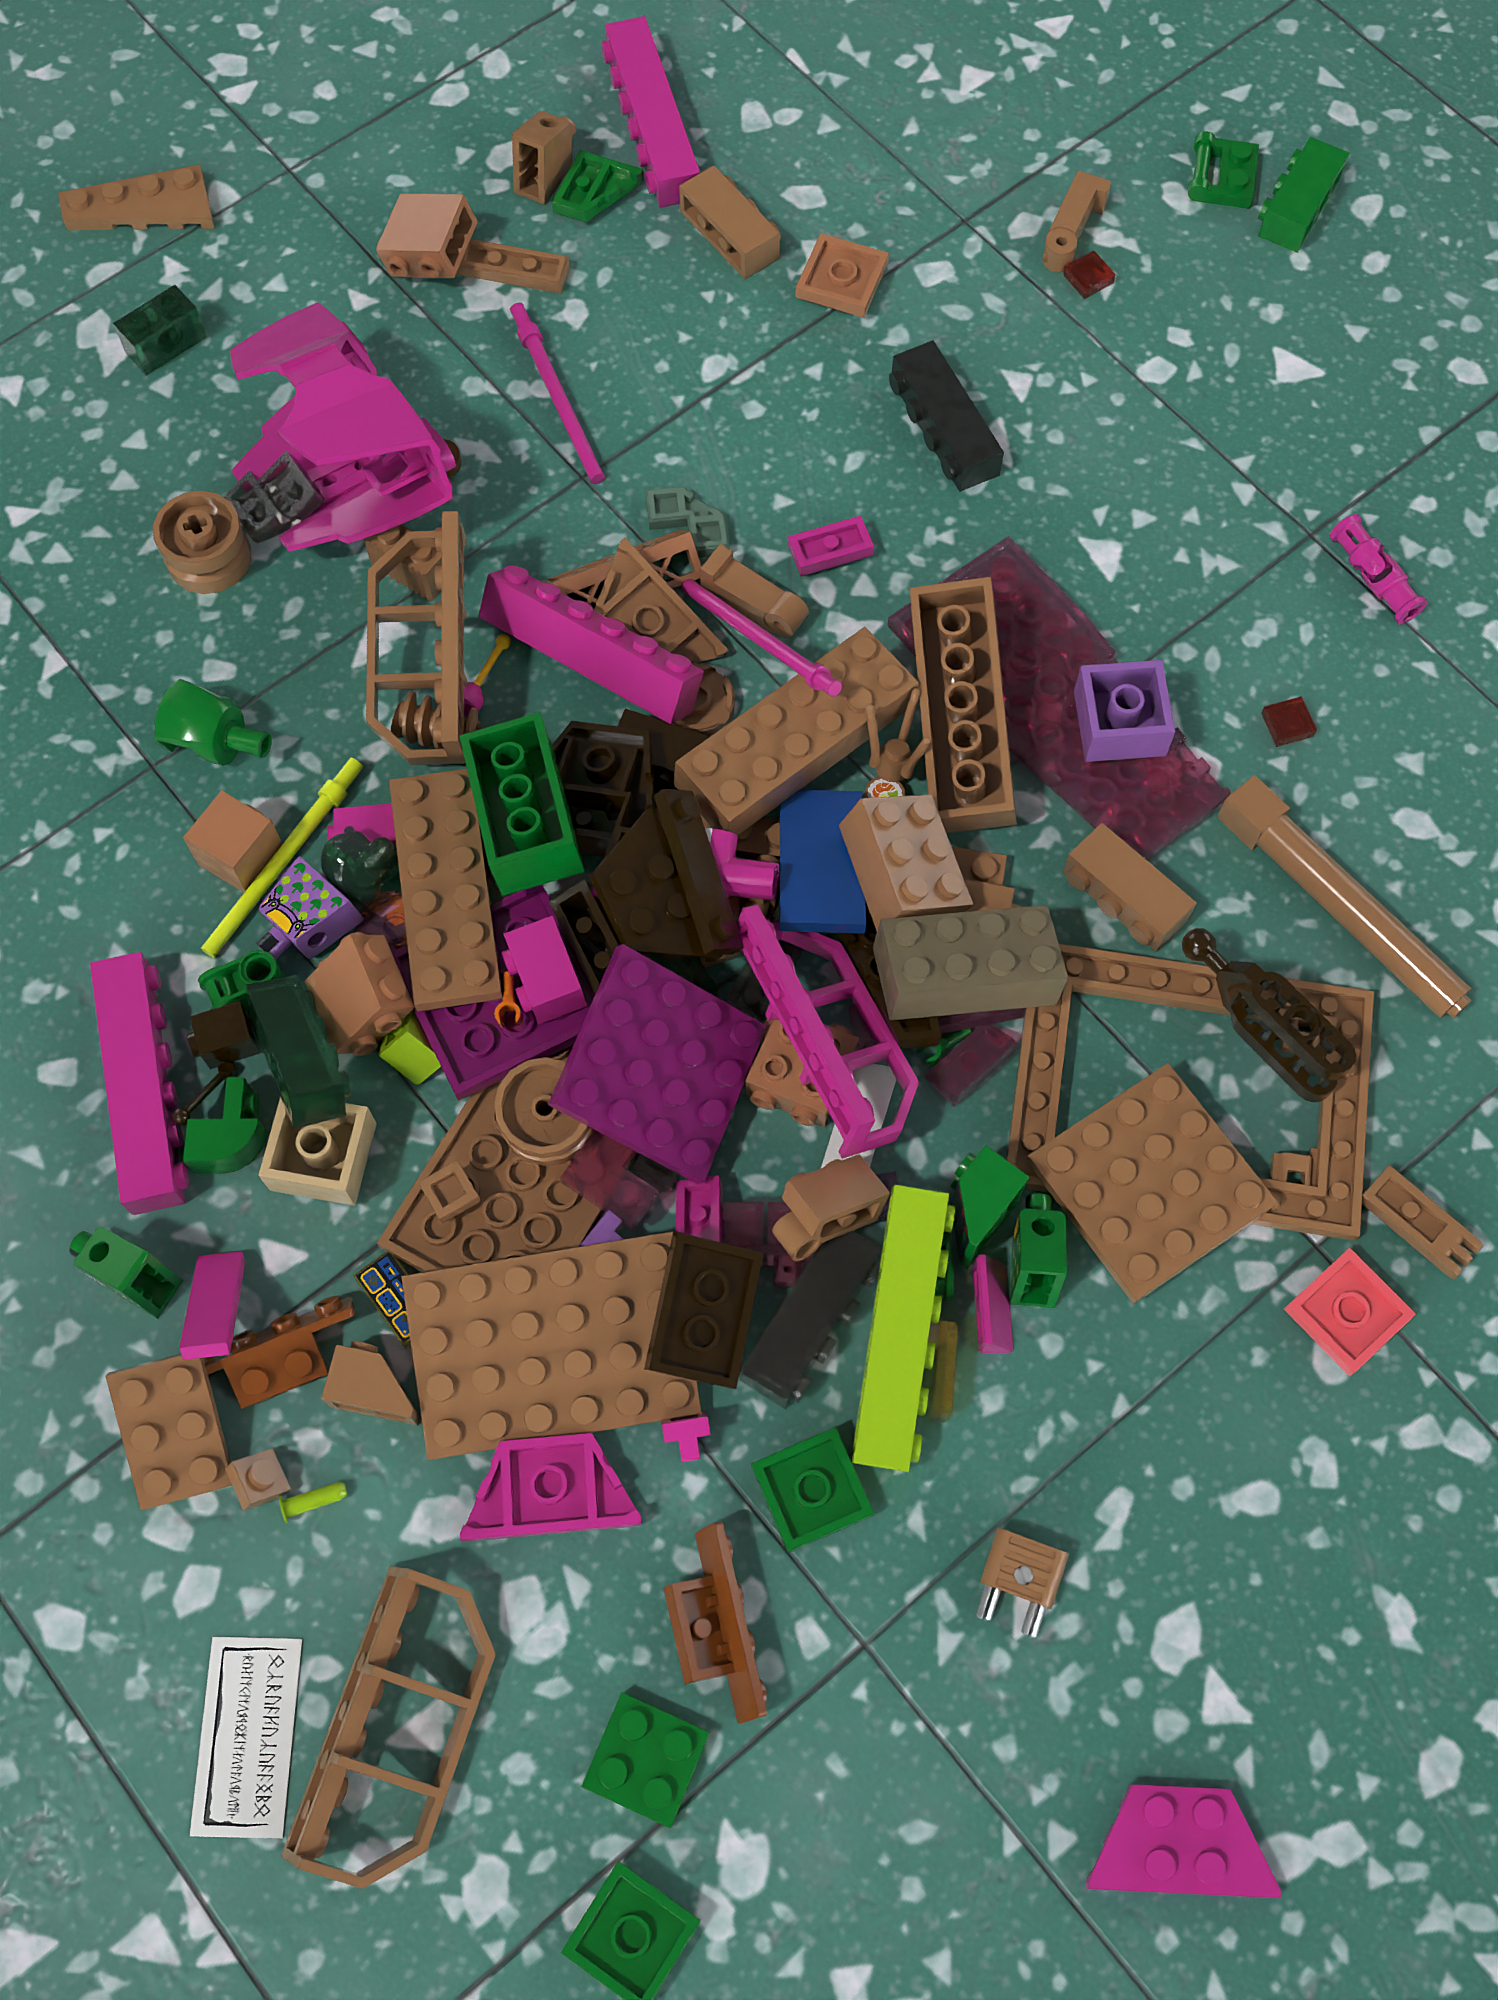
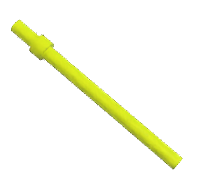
(331, 795)

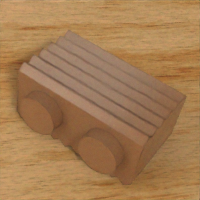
(415, 570)

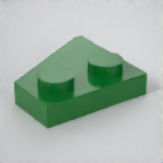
(594, 185)

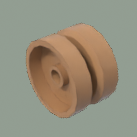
(202, 542)
(518, 1115)

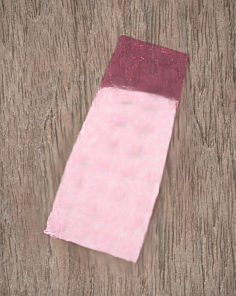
(1041, 653)

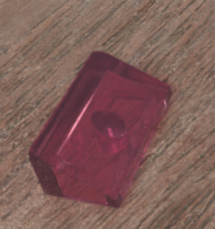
(971, 1063)

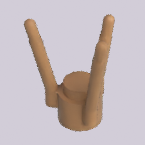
(894, 759)

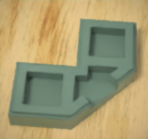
(680, 508)

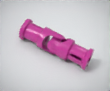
(1370, 558)

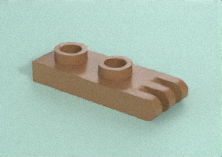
(1421, 1222)

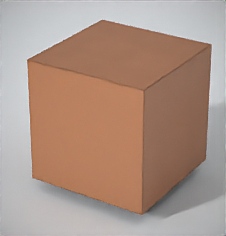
(232, 841)

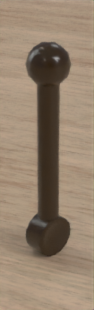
(225, 1070)

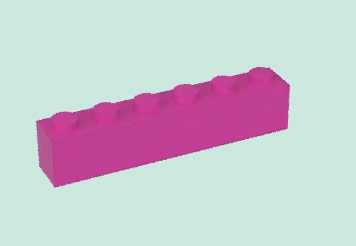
(650, 108)
(591, 643)
(138, 1084)

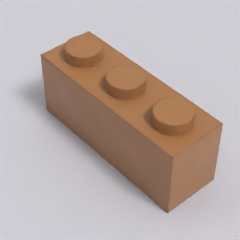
(730, 222)
(1128, 887)

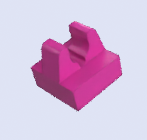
(686, 1432)

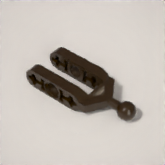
(1240, 993)

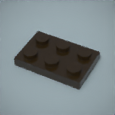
(704, 1310)

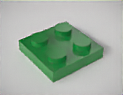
(812, 1490)
(645, 1760)
(630, 1935)

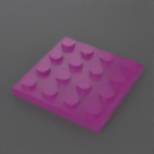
(468, 1037)
(658, 1064)

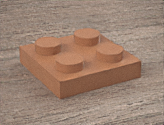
(842, 275)

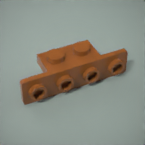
(280, 1356)
(713, 1628)

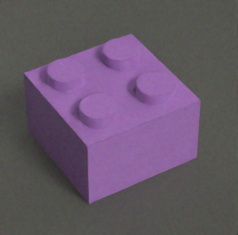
(1124, 710)

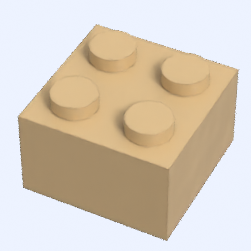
(319, 1158)

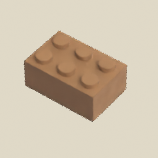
(903, 858)

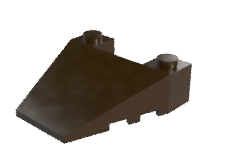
(605, 781)

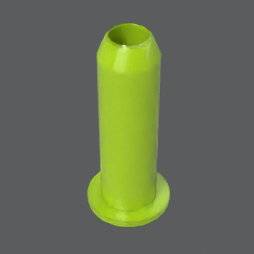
(312, 1499)

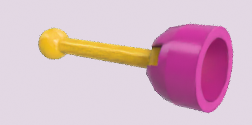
(473, 693)

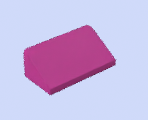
(992, 1306)

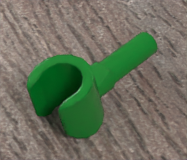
(944, 1044)

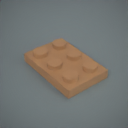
(169, 1429)

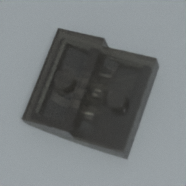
(274, 500)

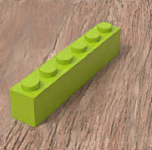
(900, 1329)

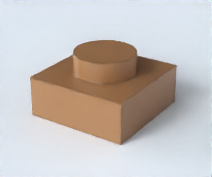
(449, 1191)
(257, 1479)

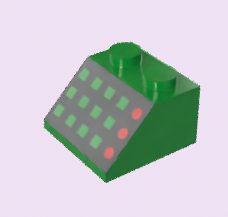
(983, 1198)

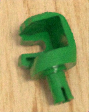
(207, 724)

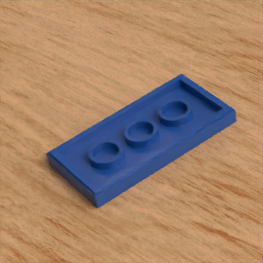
(815, 868)

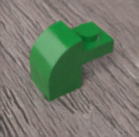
(229, 1142)

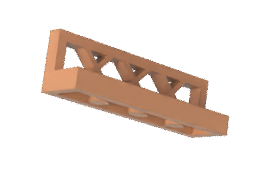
(653, 550)

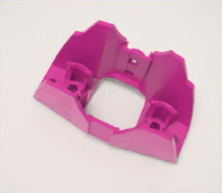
(341, 429)

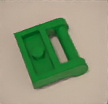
(1235, 171)

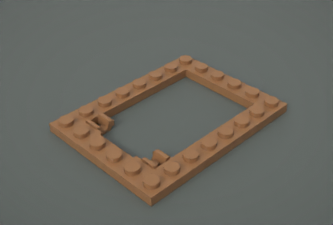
(1331, 1176)

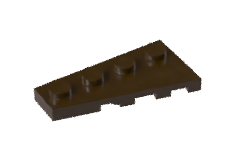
(907, 1032)

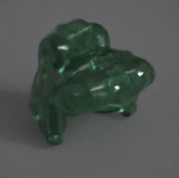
(359, 866)

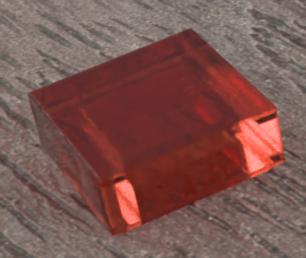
(1089, 274)
(1288, 721)

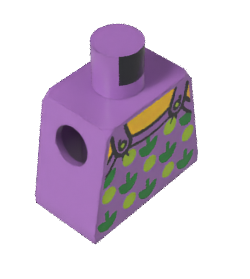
(305, 913)

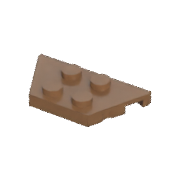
(653, 609)

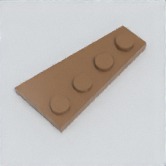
(157, 198)

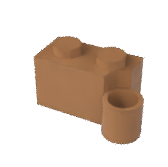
(828, 1205)

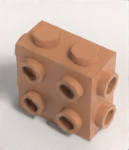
(427, 235)
(359, 993)
(776, 1073)

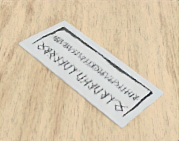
(246, 1738)

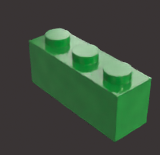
(1302, 194)

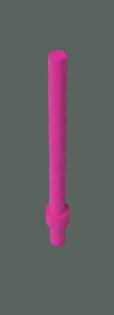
(532, 340)

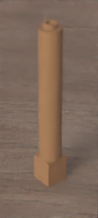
(1262, 821)

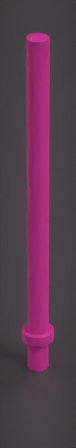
(815, 675)

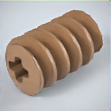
(417, 721)

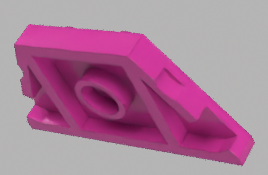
(547, 1490)
(1182, 1844)

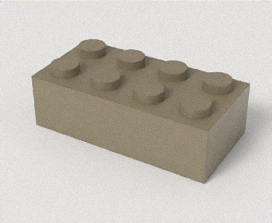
(969, 962)

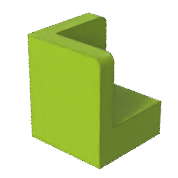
(410, 1050)

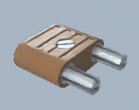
(1023, 1570)

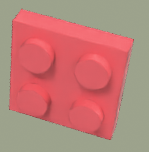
(1349, 1312)

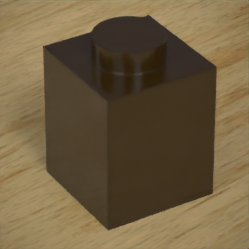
(222, 1035)

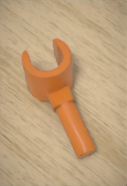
(508, 1001)

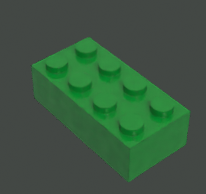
(521, 804)

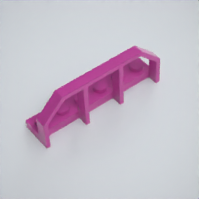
(814, 1040)

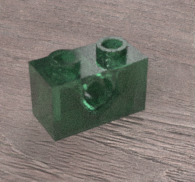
(160, 330)

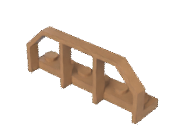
(449, 650)
(347, 1736)

